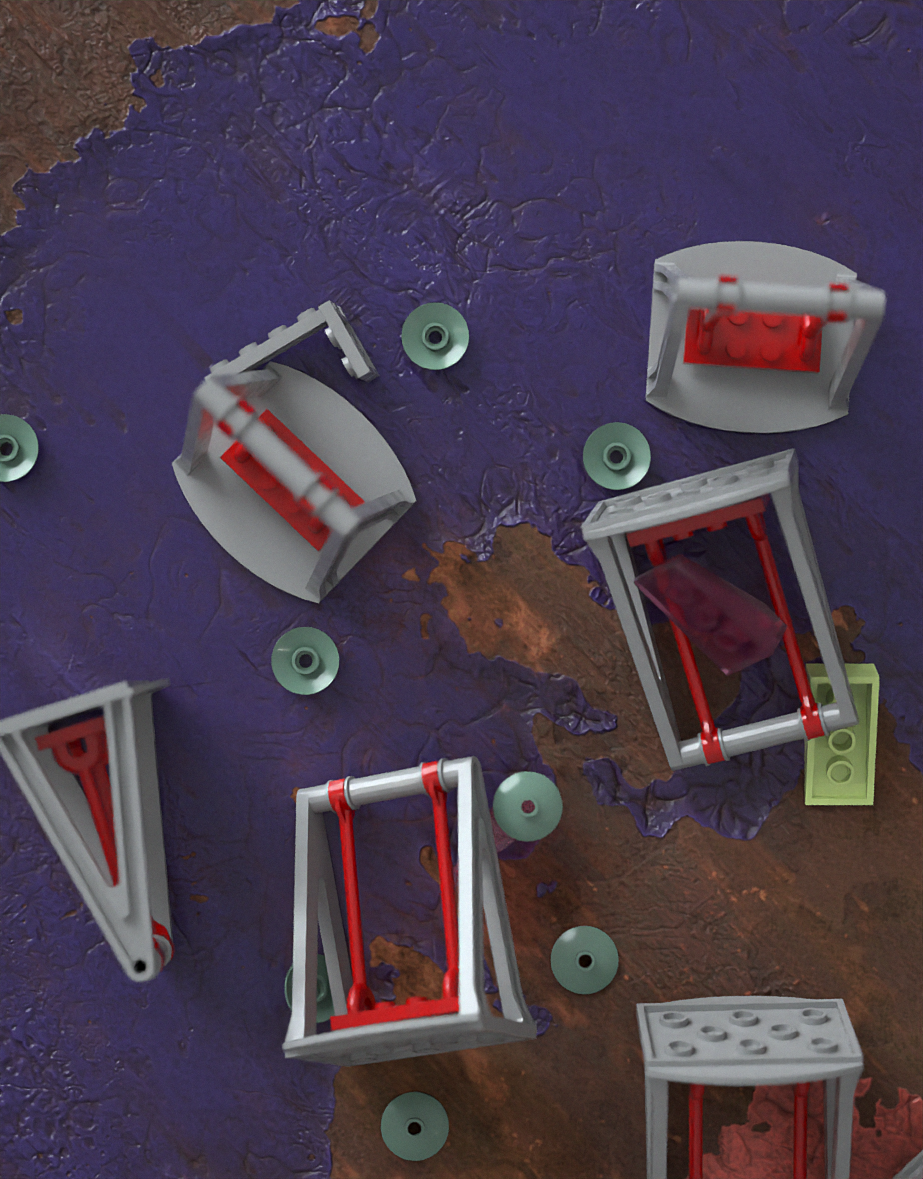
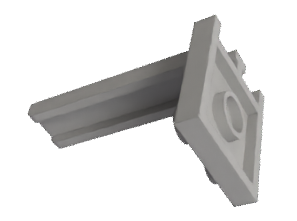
(310, 322)

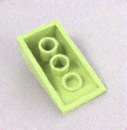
(843, 764)

